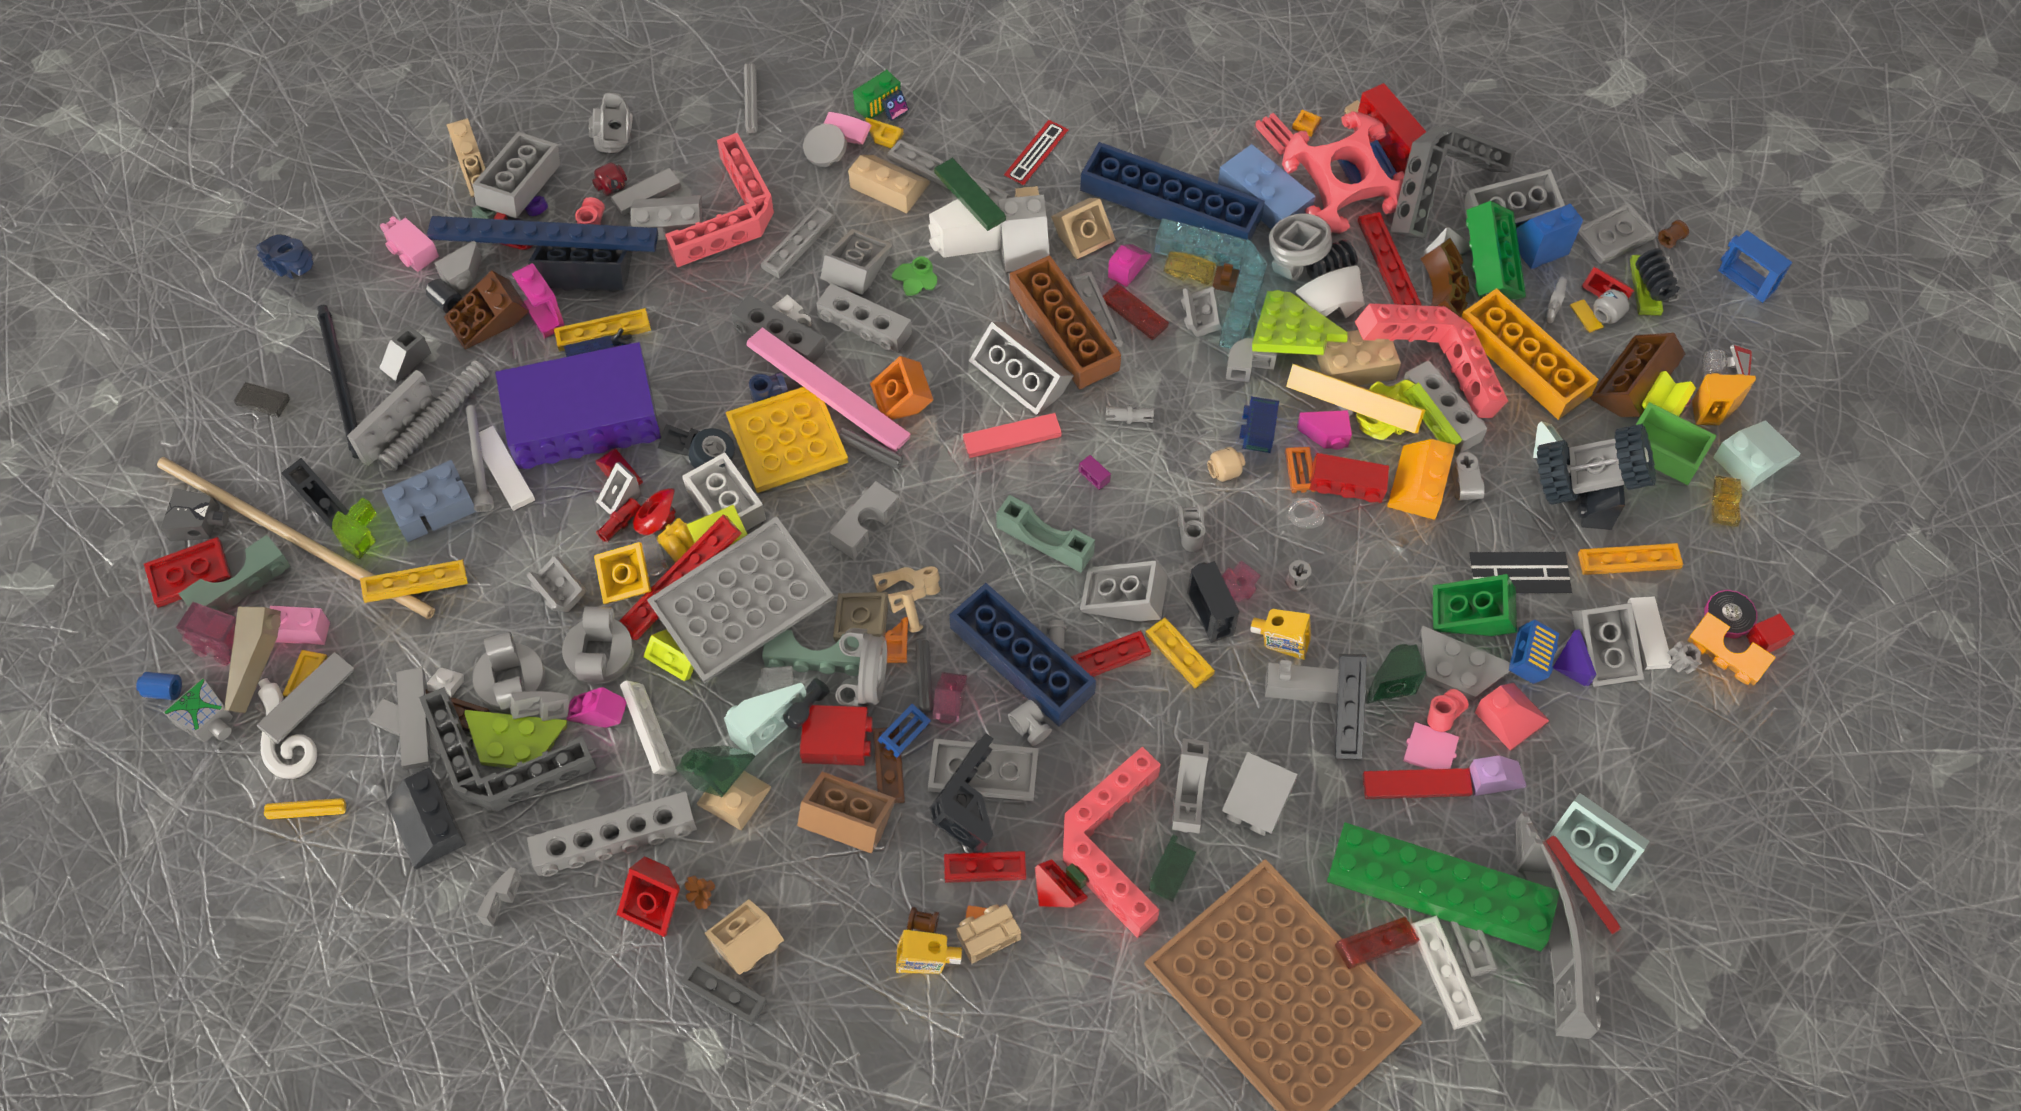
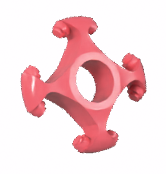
(1358, 151)

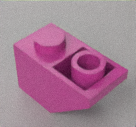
(597, 708)

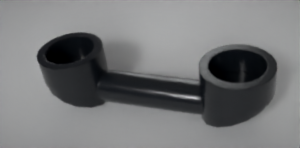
(799, 711)

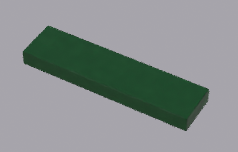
(970, 194)

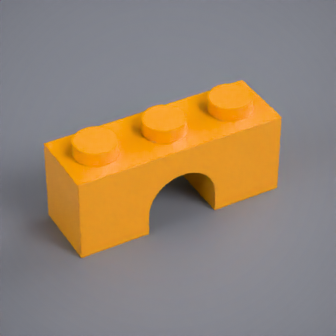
(1747, 665)

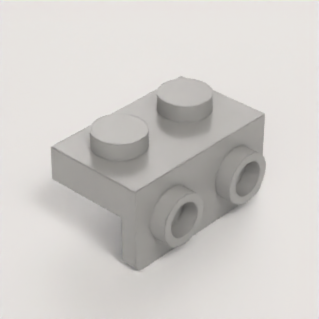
(1202, 311)
(557, 585)

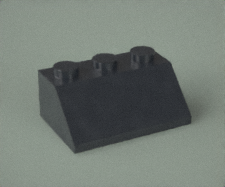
(1601, 507)
(424, 818)

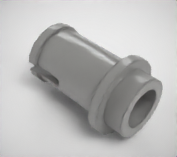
(1056, 632)

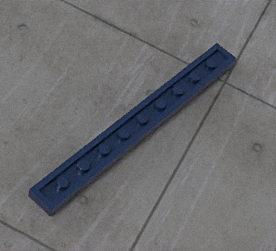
(543, 233)

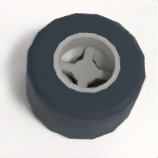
(710, 444)

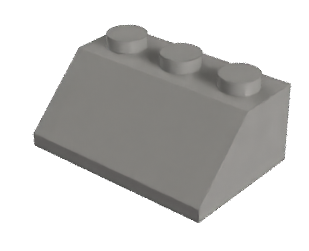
(667, 213)

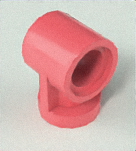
(590, 211)
(1446, 709)

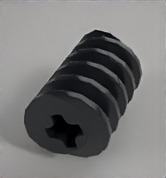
(1339, 256)
(1656, 275)

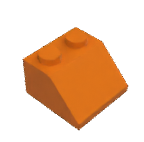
(901, 389)

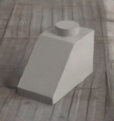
(460, 267)

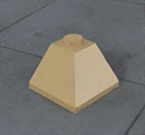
(738, 802)

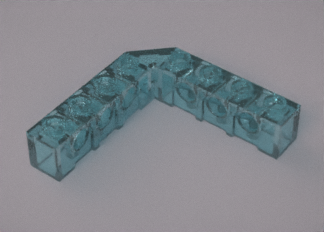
(1221, 249)

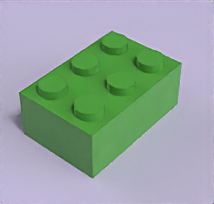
(1675, 443)

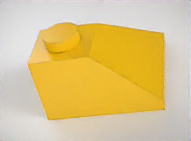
(622, 573)

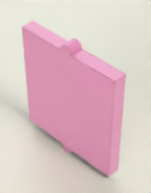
(1430, 748)

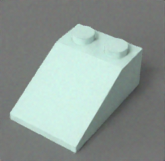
(1755, 454)
(760, 718)

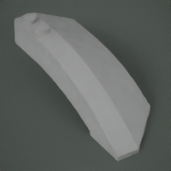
(1568, 941)

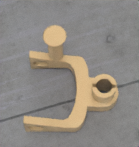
(924, 582)

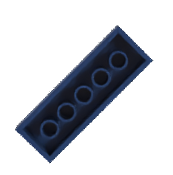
(1022, 654)

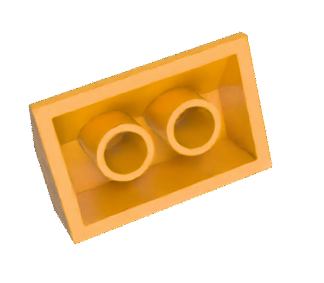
(1421, 477)

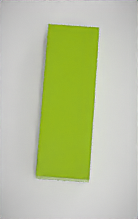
(1644, 302)
(1432, 416)

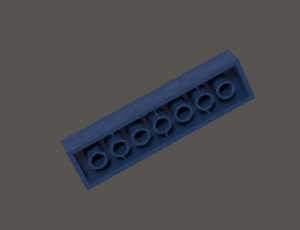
(1169, 193)

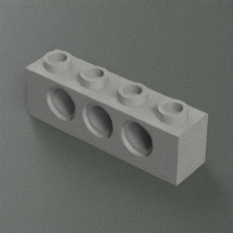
(864, 318)
(1455, 411)

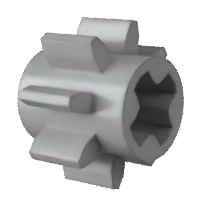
(1685, 657)

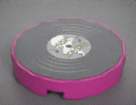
(1734, 610)

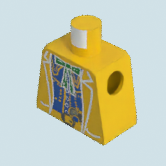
(1285, 632)
(925, 953)

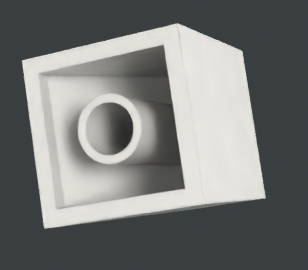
(958, 232)

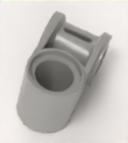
(1467, 478)
(1191, 522)

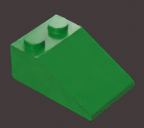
(1476, 606)

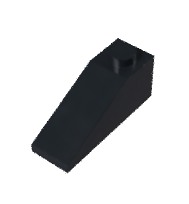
(313, 491)

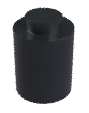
(442, 294)

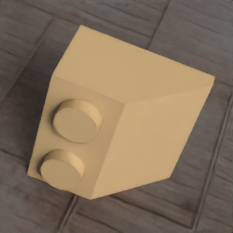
(1084, 227)
(744, 937)

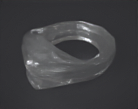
(1315, 519)

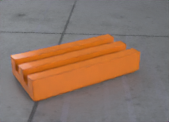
(1303, 487)

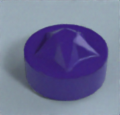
(536, 206)

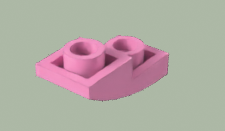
(853, 128)

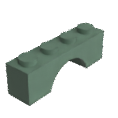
(1065, 546)
(261, 565)
(786, 651)

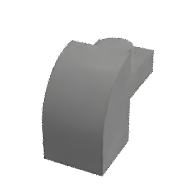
(1242, 359)

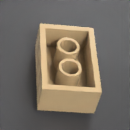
(1360, 360)

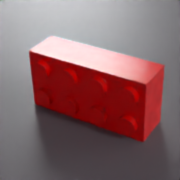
(1398, 122)

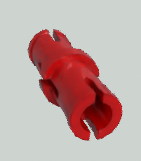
(618, 520)

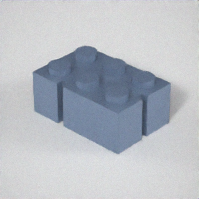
(432, 493)

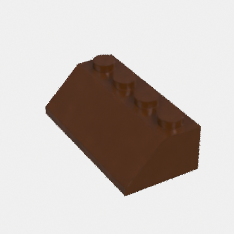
(1636, 371)

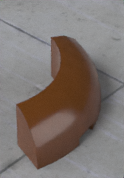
(1447, 277)

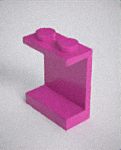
(540, 301)

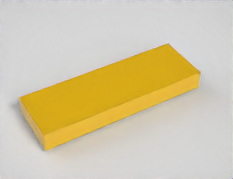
(1180, 652)

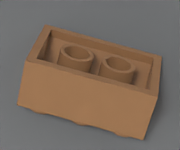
(845, 812)

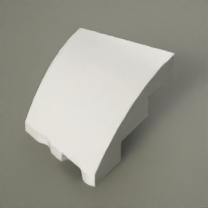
(1334, 291)

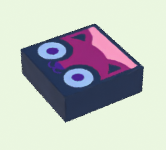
(894, 105)

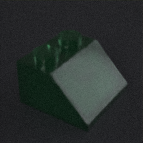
(1398, 675)
(714, 767)

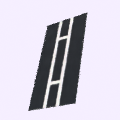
(1527, 570)

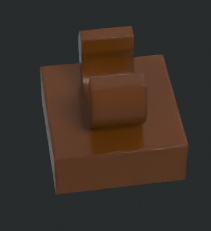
(1226, 278)

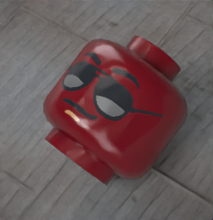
(609, 178)

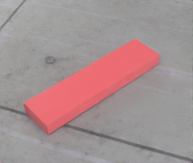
(1012, 435)

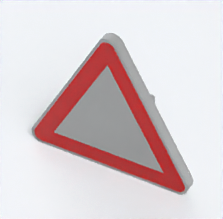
(1741, 359)

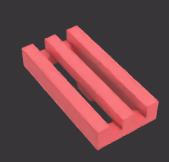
(1280, 132)

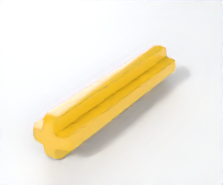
(305, 808)

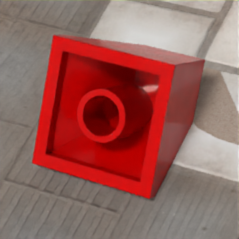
(649, 896)

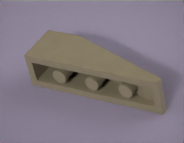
(252, 644)

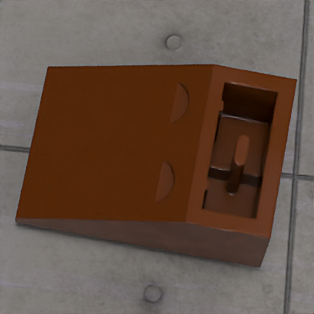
(486, 310)

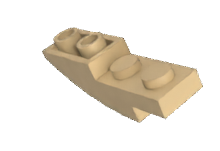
(466, 151)

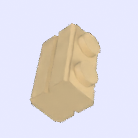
(988, 932)

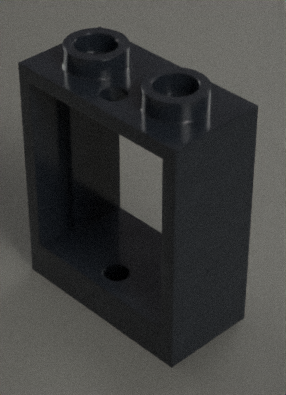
(1212, 601)

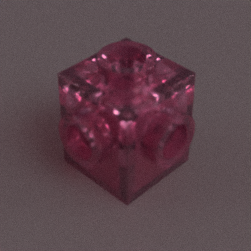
(1245, 576)

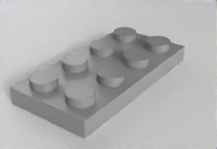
(391, 418)
(1005, 773)

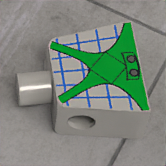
(201, 713)

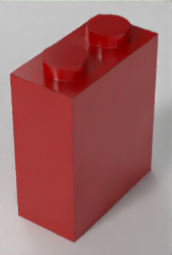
(836, 735)

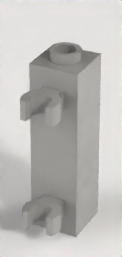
(1301, 682)

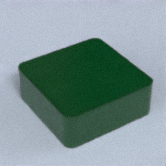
(1076, 875)

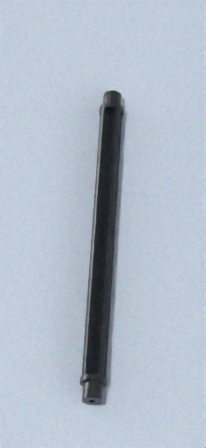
(338, 373)

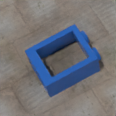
(1747, 277)

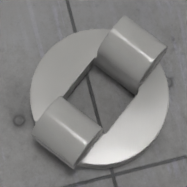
(1291, 257)
(503, 655)
(595, 668)
(871, 669)

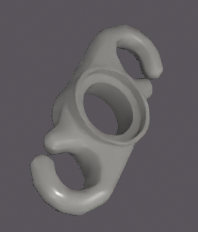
(1556, 299)

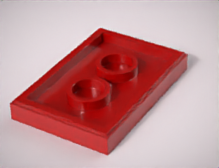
(183, 568)

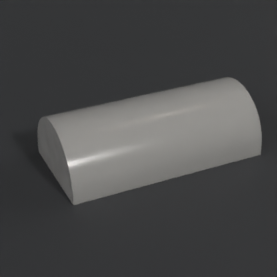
(1524, 195)

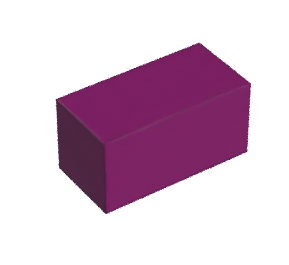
(1094, 472)

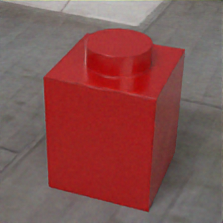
(1771, 633)

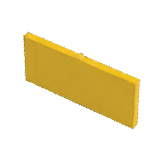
(1586, 316)

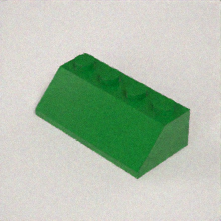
(1495, 250)

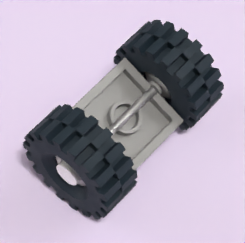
(1596, 465)

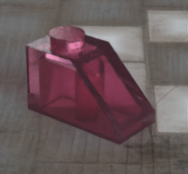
(949, 697)

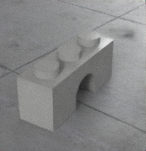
(874, 504)

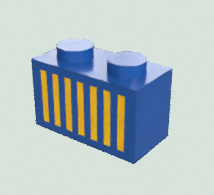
(1534, 652)

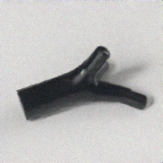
(619, 339)

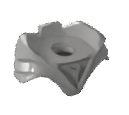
(612, 110)

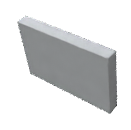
(1615, 234)

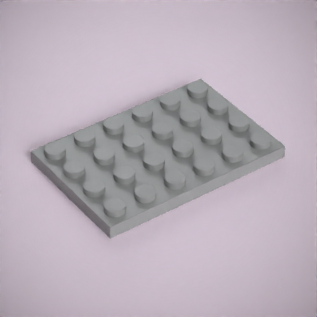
(740, 599)

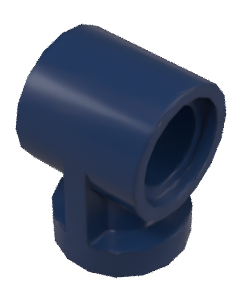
(770, 386)

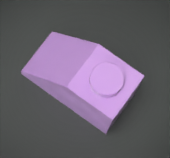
(1495, 775)

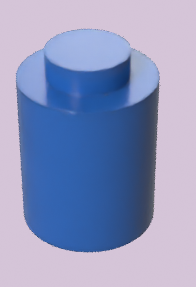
(159, 685)

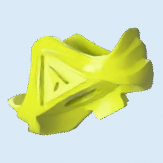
(1379, 429)

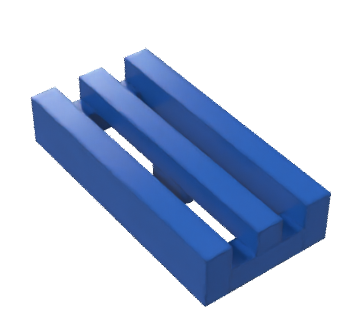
(891, 744)

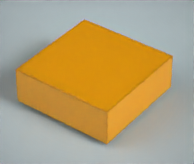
(1307, 122)

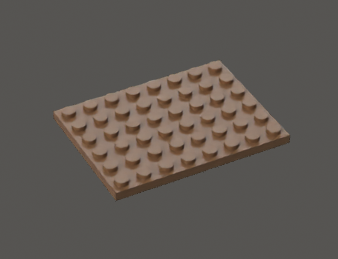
(1278, 995)

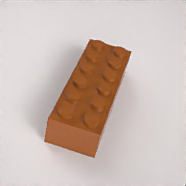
(1065, 322)

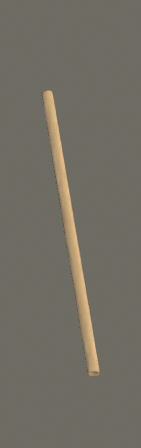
(284, 531)

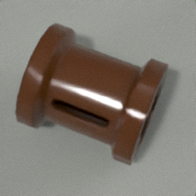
(1670, 236)
(923, 921)

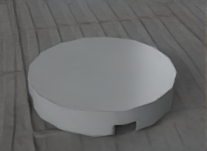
(824, 145)

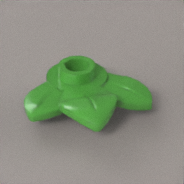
(915, 277)

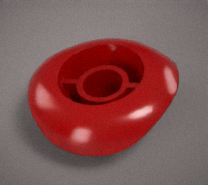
(655, 513)

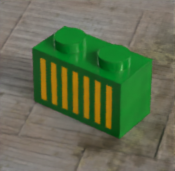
(869, 95)

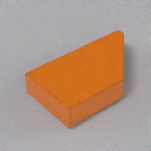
(897, 642)

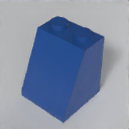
(1548, 236)

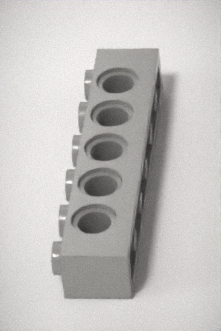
(544, 845)

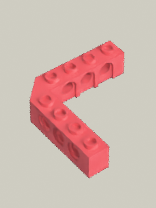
(736, 226)
(1456, 340)
(1102, 875)

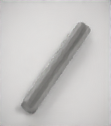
(750, 98)

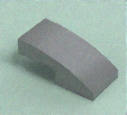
(546, 704)
(502, 890)

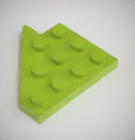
(1293, 327)

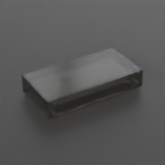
(262, 399)

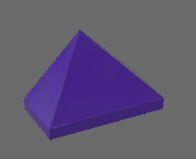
(1576, 661)

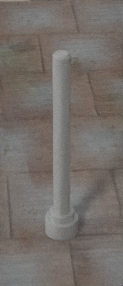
(483, 500)

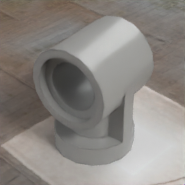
(1029, 719)

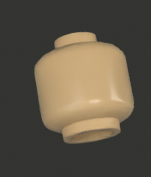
(1226, 464)

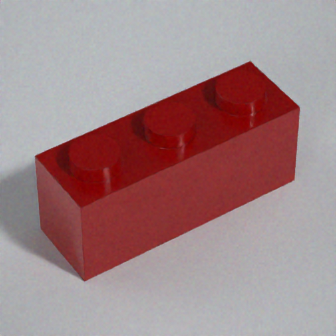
(1349, 477)

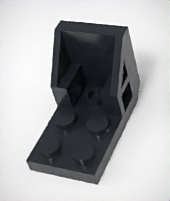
(961, 808)

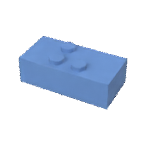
(1262, 178)

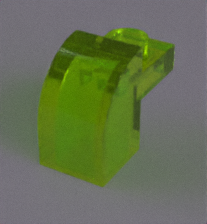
(352, 528)

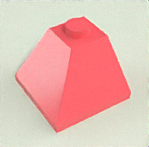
(1510, 715)

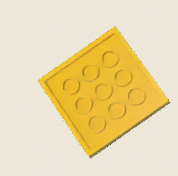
(786, 438)

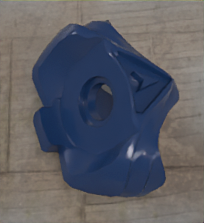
(273, 257)

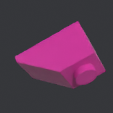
(1127, 263)
(1326, 428)

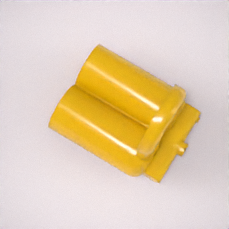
(676, 539)

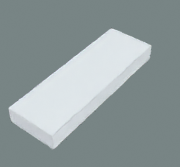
(1650, 633)

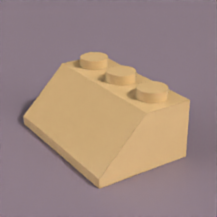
(886, 182)

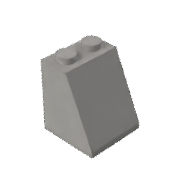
(1259, 794)

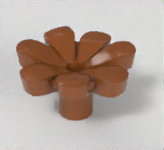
(700, 891)

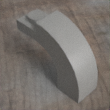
(1190, 786)

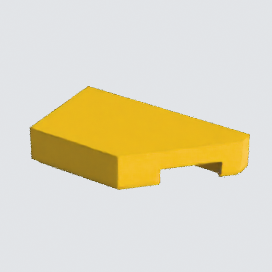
(884, 133)

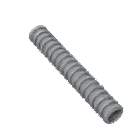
(434, 415)

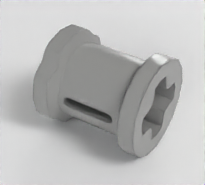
(1302, 577)

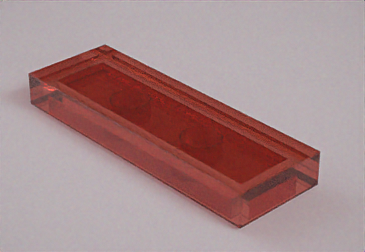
(1135, 311)
(1376, 942)

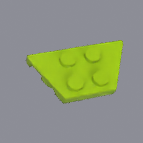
(507, 741)

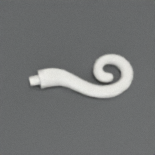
(271, 696)

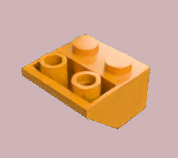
(1720, 397)

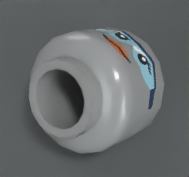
(1611, 306)

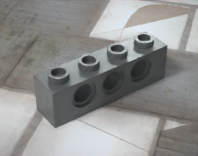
(754, 314)

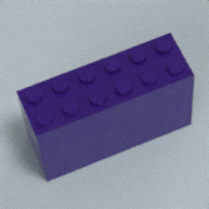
(577, 405)

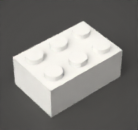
(719, 487)

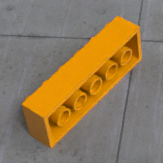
(1530, 354)

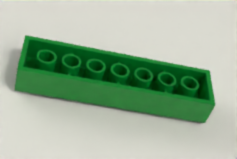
(1444, 887)

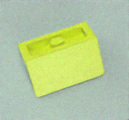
(1668, 394)
(666, 654)

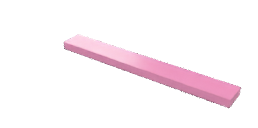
(828, 389)

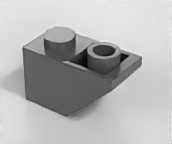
(404, 353)

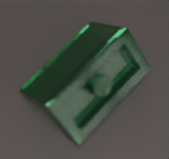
(1171, 870)

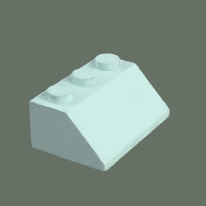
(1599, 841)

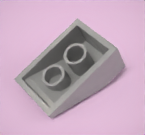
(1024, 231)
(855, 261)
(1125, 591)
(1611, 642)

